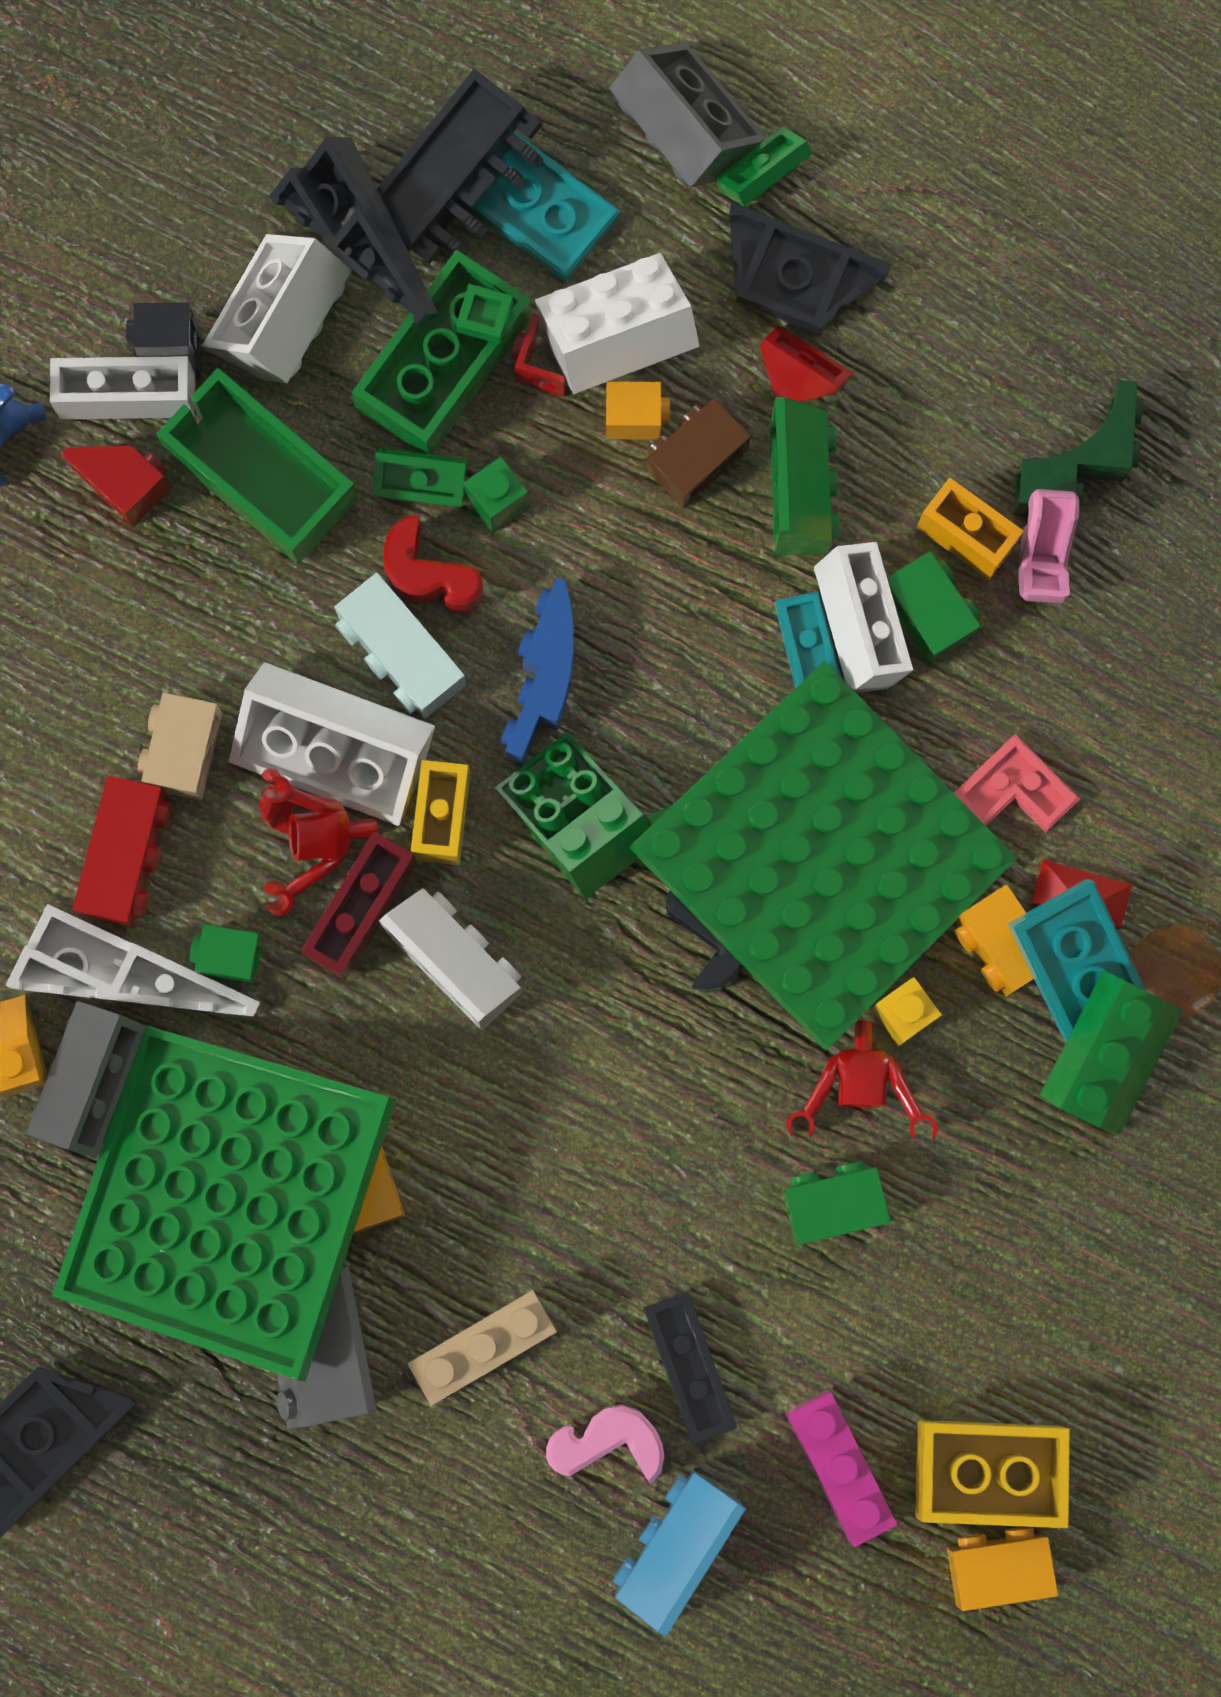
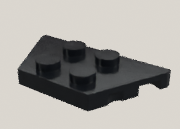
(796, 271)
(45, 1432)

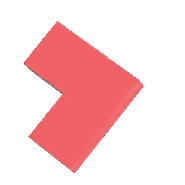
(1020, 777)

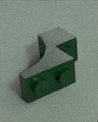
(1104, 456)

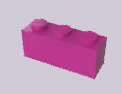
(840, 1468)

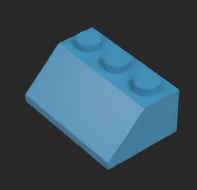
(677, 1551)

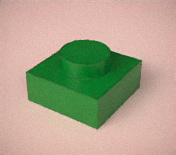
(484, 313)

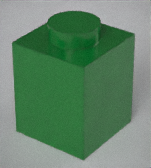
(496, 494)
(227, 954)

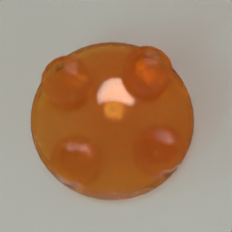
(1179, 967)

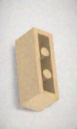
(482, 1347)

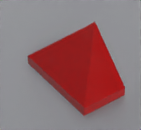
(800, 369)
(1057, 878)

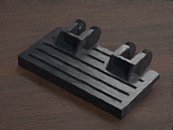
(451, 162)

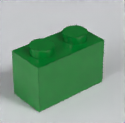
(932, 607)
(835, 1204)

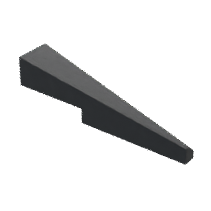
(345, 209)

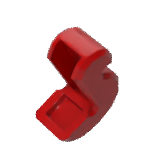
(428, 580)

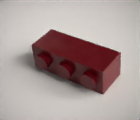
(359, 906)

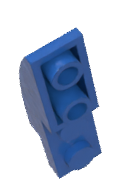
(550, 657)

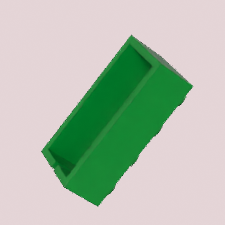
(258, 466)

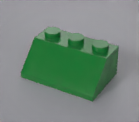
(802, 479)
(1111, 1053)

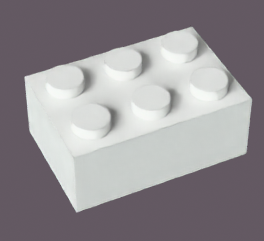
(617, 323)

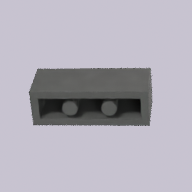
(86, 1079)

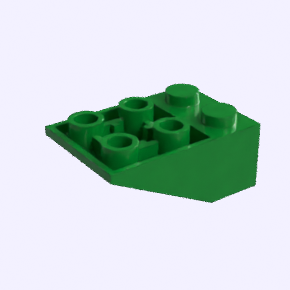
(575, 814)

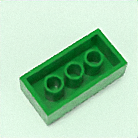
(432, 370)

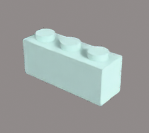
(398, 647)

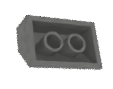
(685, 112)
(339, 1372)

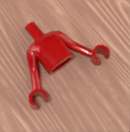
(312, 835)
(862, 1082)

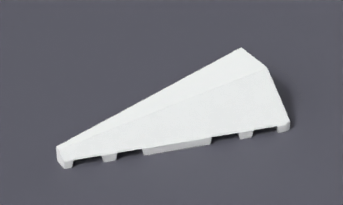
(88, 962)

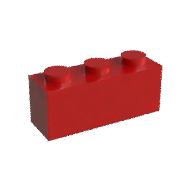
(122, 852)

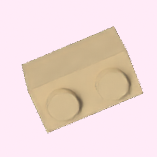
(180, 745)

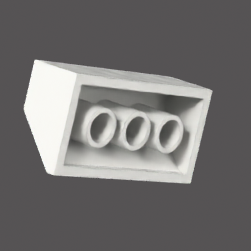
(330, 742)

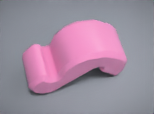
(1047, 546)
(604, 1433)

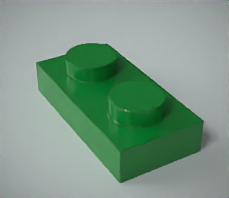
(763, 166)
(419, 477)

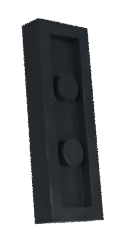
(690, 1367)

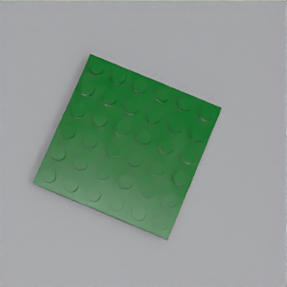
(823, 854)
(225, 1201)

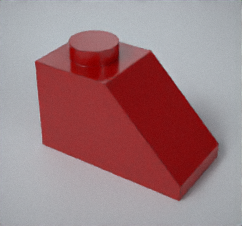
(120, 477)

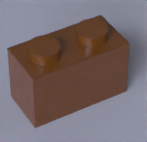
(697, 452)

